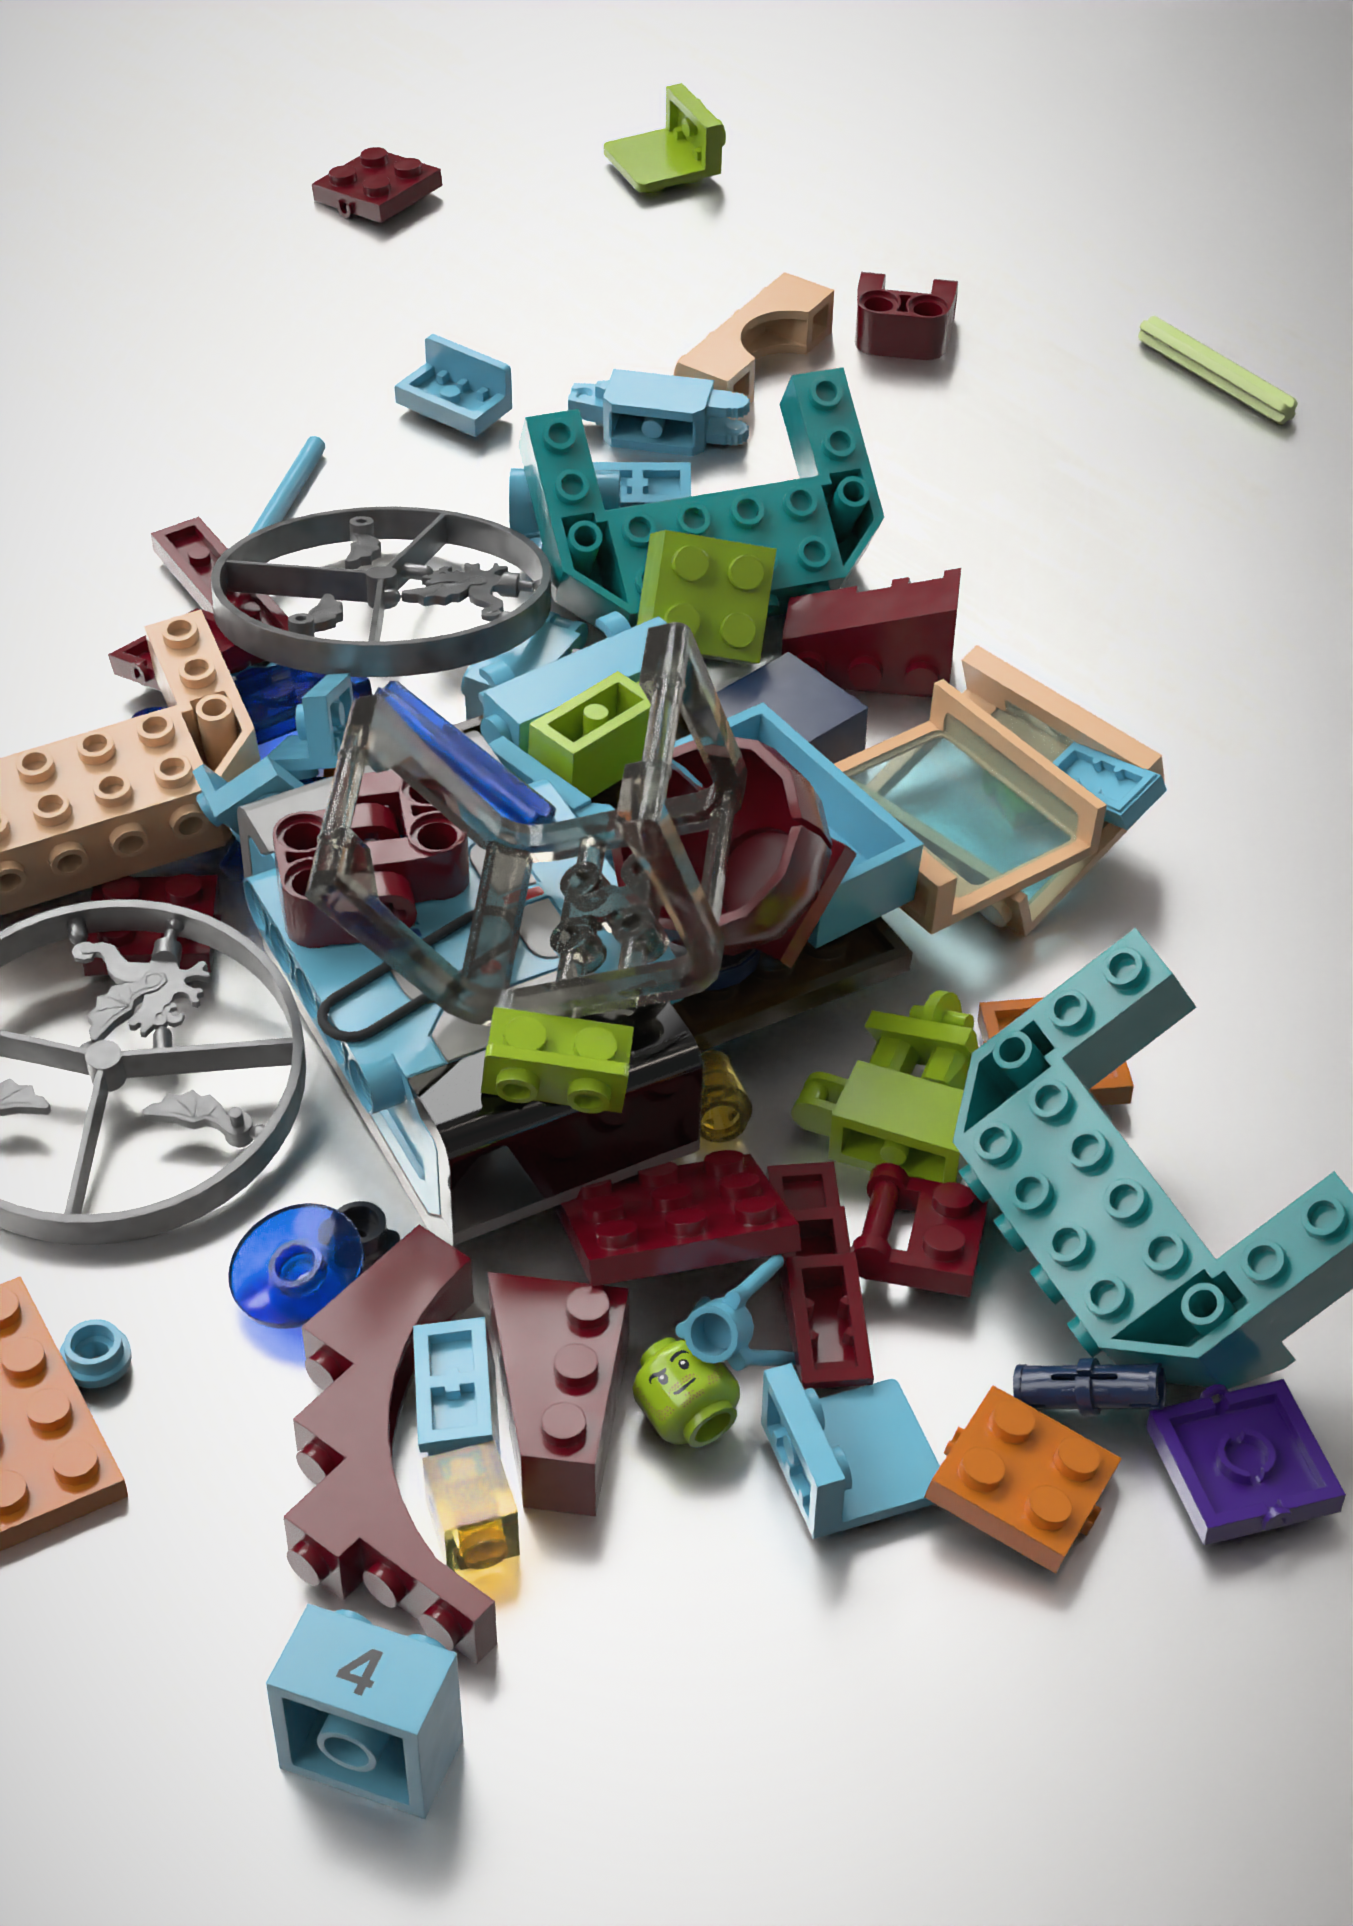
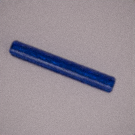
(469, 760)

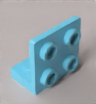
(848, 1452)

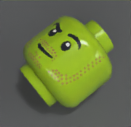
(685, 1396)

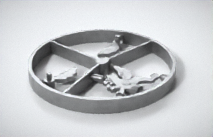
(246, 570)
(157, 987)

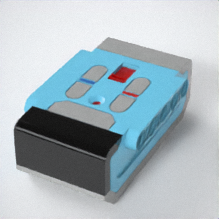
(418, 1083)

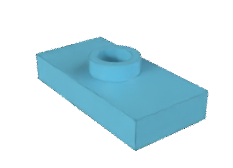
(1120, 785)

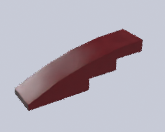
(822, 1281)

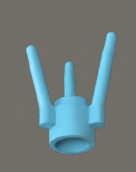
(724, 1326)

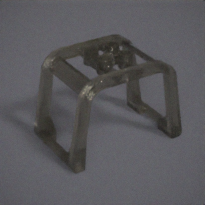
(654, 875)

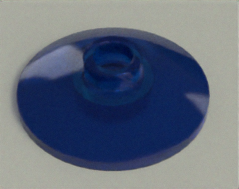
(284, 1248)

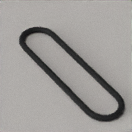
(370, 976)

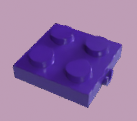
(1244, 1461)

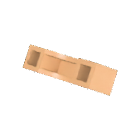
(782, 318)

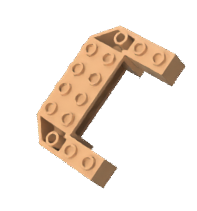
(126, 790)

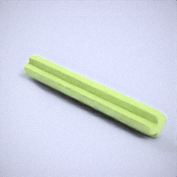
(1218, 370)

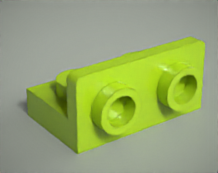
(557, 1060)

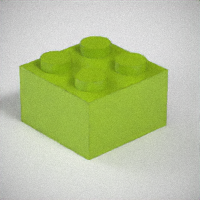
(711, 588)

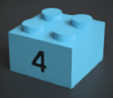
(366, 1709)

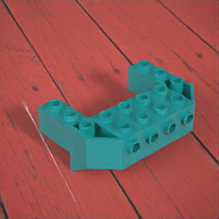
(812, 521)
(1101, 1219)

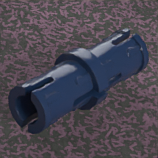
(1091, 1386)

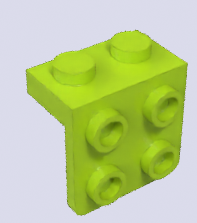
(674, 155)

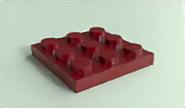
(678, 1219)

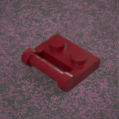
(942, 1238)

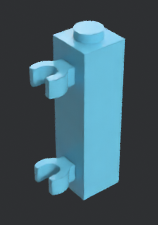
(522, 699)

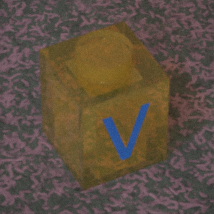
(471, 1507)

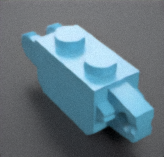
(661, 412)

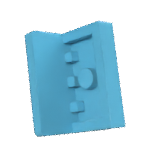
(319, 727)

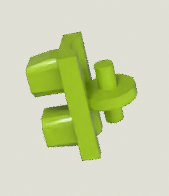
(931, 1036)

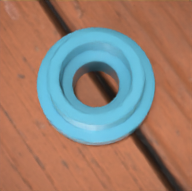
(100, 1340)

